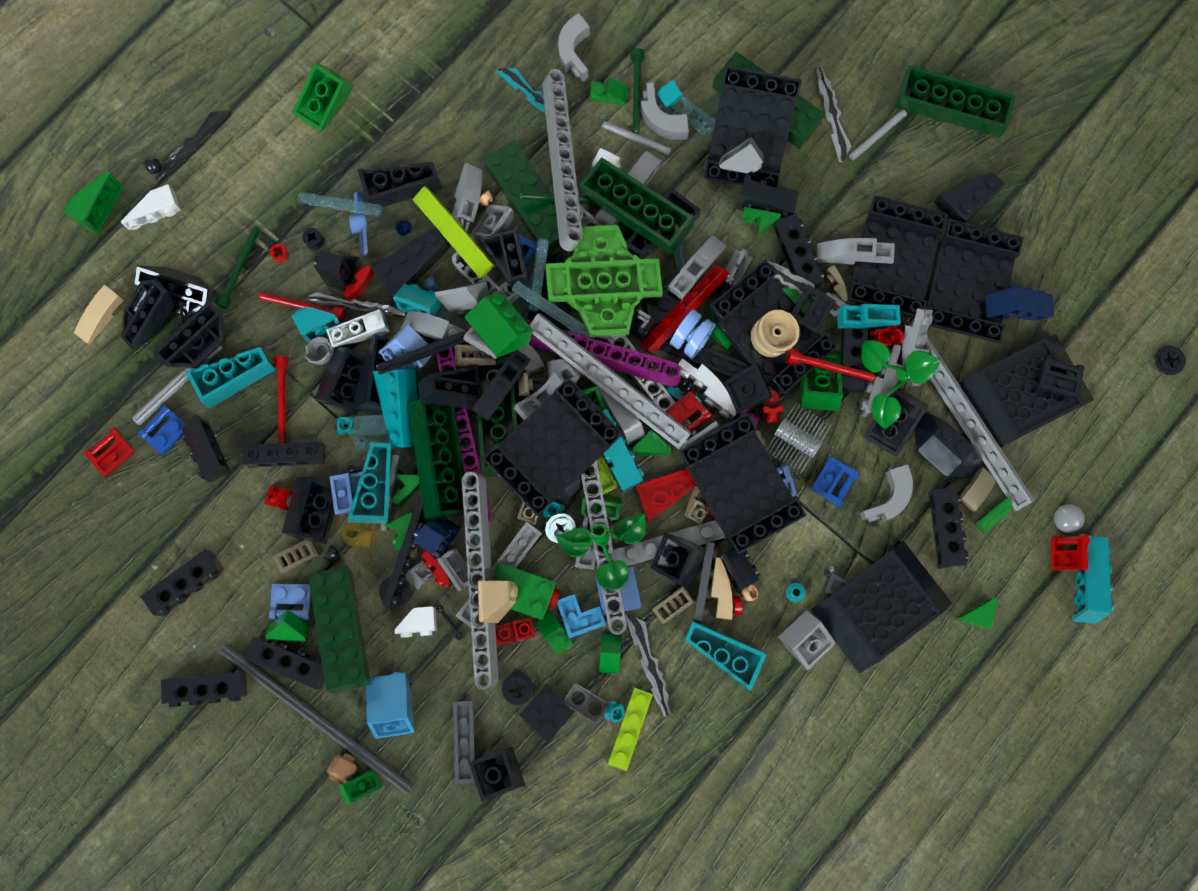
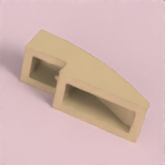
(97, 314)
(721, 591)

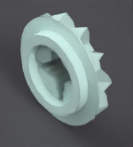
(561, 519)

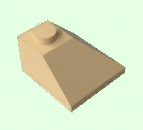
(495, 599)

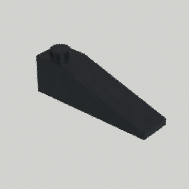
(366, 394)

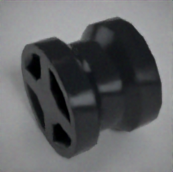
(313, 243)

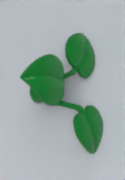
(918, 369)
(610, 575)

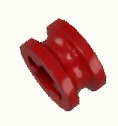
(279, 259)

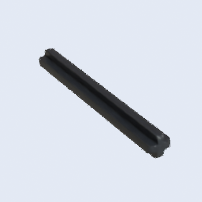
(420, 353)

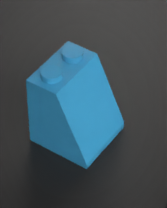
(389, 705)

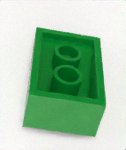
(322, 96)
(94, 202)
(822, 387)
(533, 591)

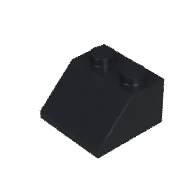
(678, 559)
(739, 569)
(497, 773)

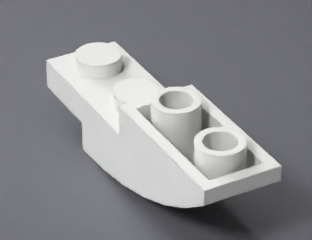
(715, 392)

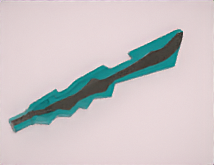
(516, 80)

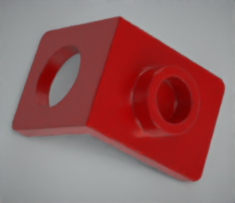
(277, 497)

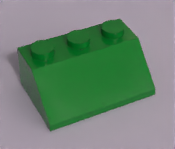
(499, 324)

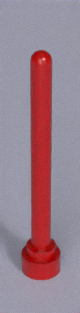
(339, 312)
(795, 356)
(281, 364)

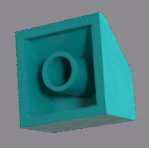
(414, 299)
(314, 322)

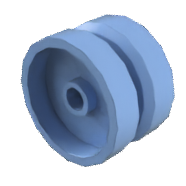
(692, 334)

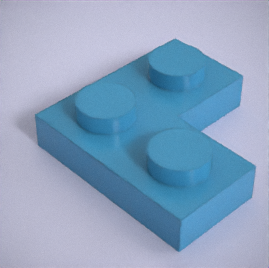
(577, 622)

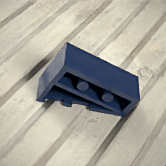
(1020, 302)
(436, 535)

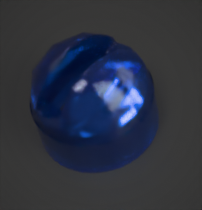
(403, 227)

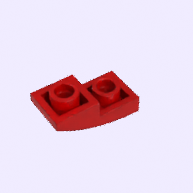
(363, 277)
(441, 576)
(514, 631)

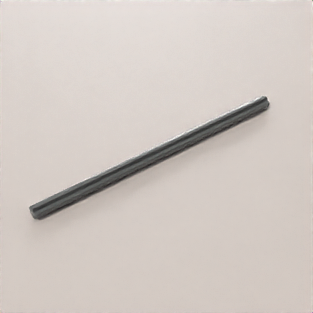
(317, 719)

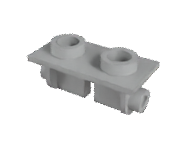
(737, 266)

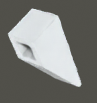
(155, 205)
(358, 329)

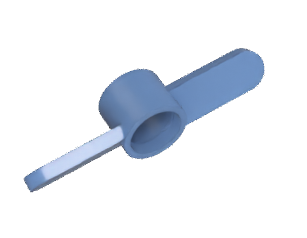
(359, 225)

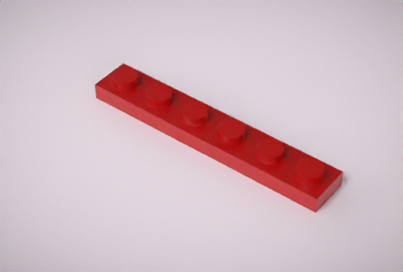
(691, 301)

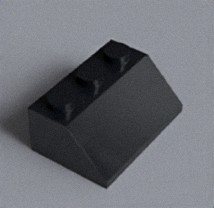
(341, 380)
(204, 449)
(310, 511)

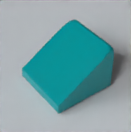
(669, 94)

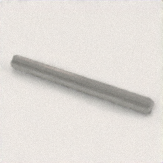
(162, 396)

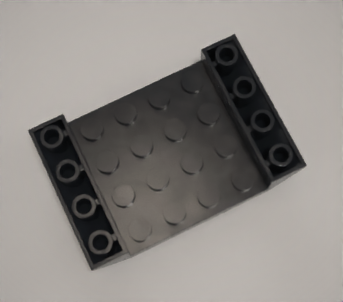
(754, 107)
(916, 238)
(967, 268)
(747, 303)
(1009, 395)
(553, 446)
(741, 484)
(882, 607)

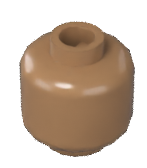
(342, 769)

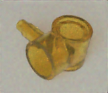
(364, 535)

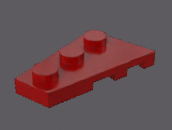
(663, 492)

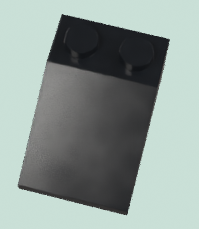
(896, 435)

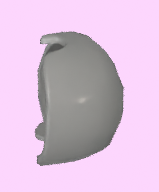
(319, 351)
(1069, 518)

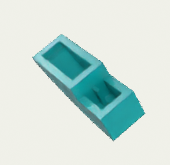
(868, 316)

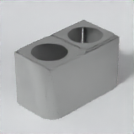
(584, 707)

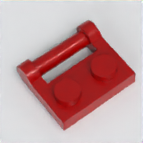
(686, 408)
(113, 456)
(1070, 558)

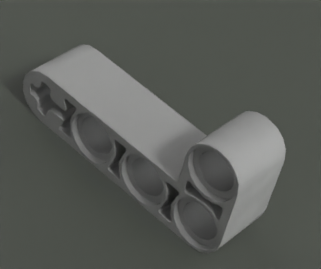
(465, 272)
(627, 422)

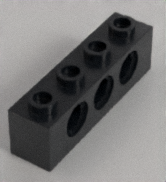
(793, 225)
(849, 343)
(283, 454)
(942, 537)
(154, 597)
(257, 654)
(172, 688)

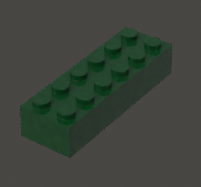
(955, 101)
(805, 116)
(516, 175)
(636, 205)
(501, 422)
(437, 458)
(339, 630)

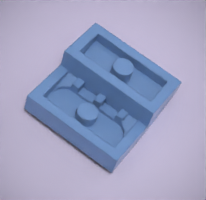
(343, 491)
(629, 595)

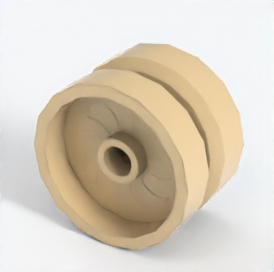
(775, 333)

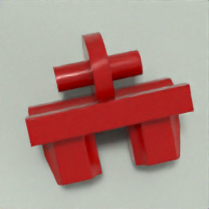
(889, 334)
(771, 408)

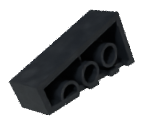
(398, 183)
(641, 246)
(410, 261)

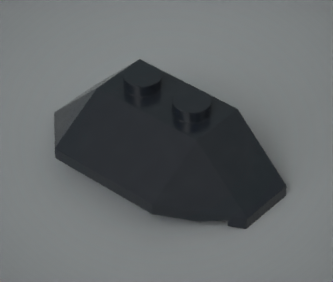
(179, 286)
(145, 313)
(194, 339)
(946, 448)

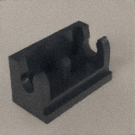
(641, 324)

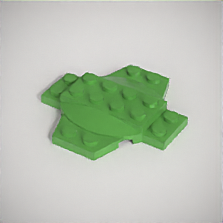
(603, 281)

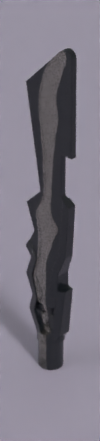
(190, 145)

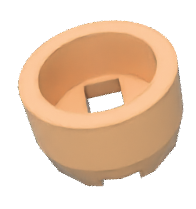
(485, 197)
(753, 595)

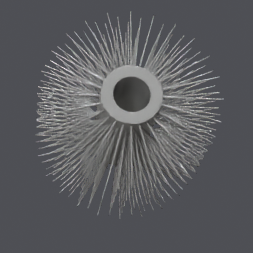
(799, 438)

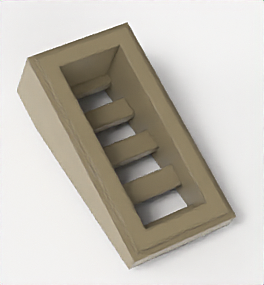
(469, 362)
(285, 554)
(686, 593)

